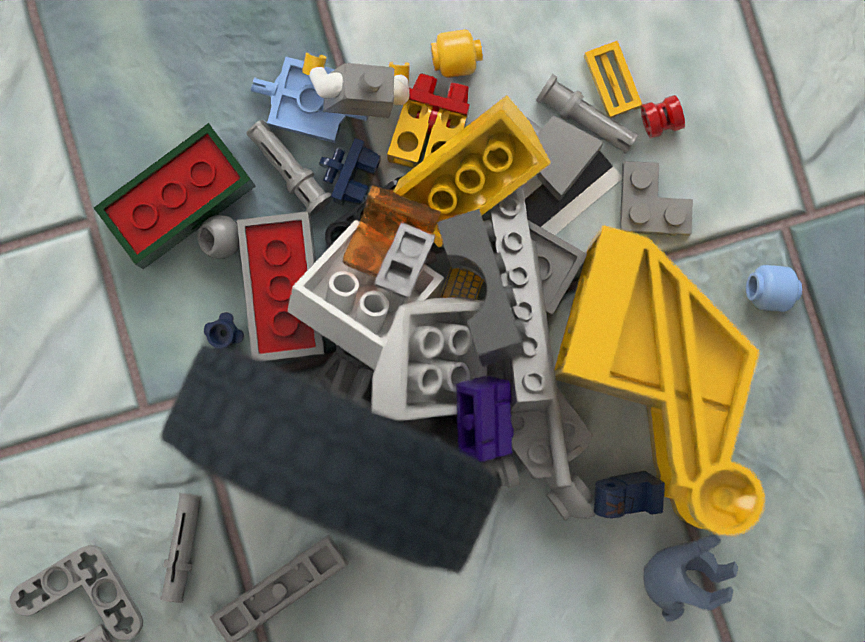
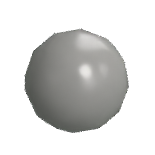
(219, 236)

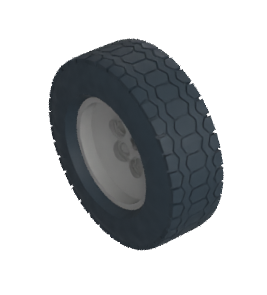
(330, 460)

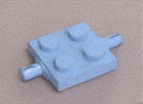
(298, 106)

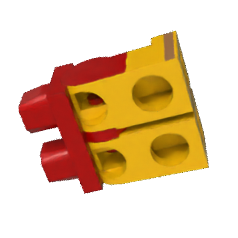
(428, 115)

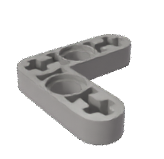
(79, 577)

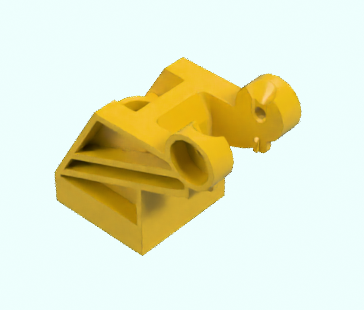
(662, 343)

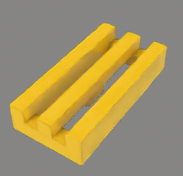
(622, 107)

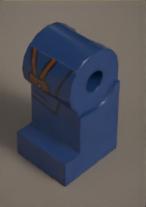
(628, 495)

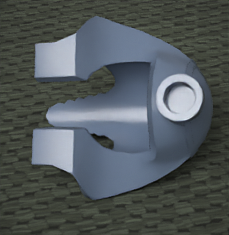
(671, 587)

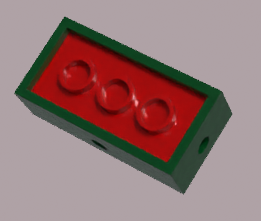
(174, 197)

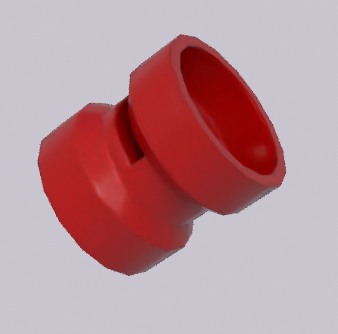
(662, 116)

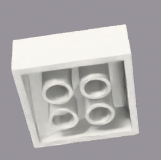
(347, 304)
(425, 359)

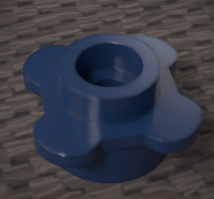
(226, 323)

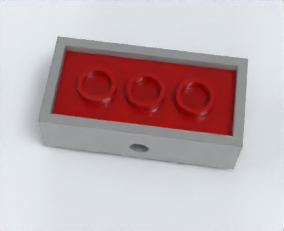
(273, 259)

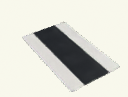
(553, 214)

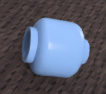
(773, 288)

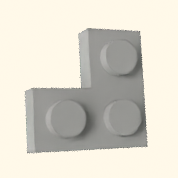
(643, 209)

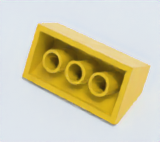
(477, 165)

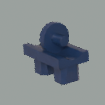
(358, 158)

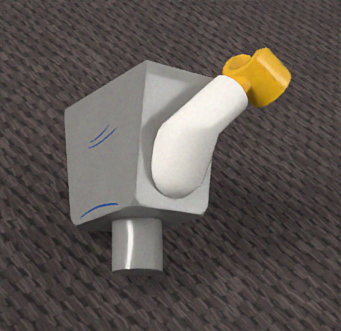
(359, 87)

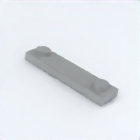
(279, 590)

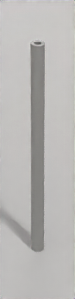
(553, 410)

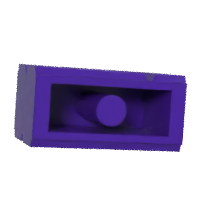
(484, 417)

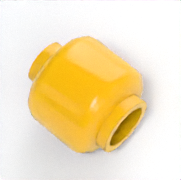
(456, 53)

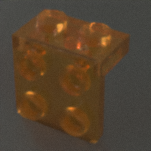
(379, 226)

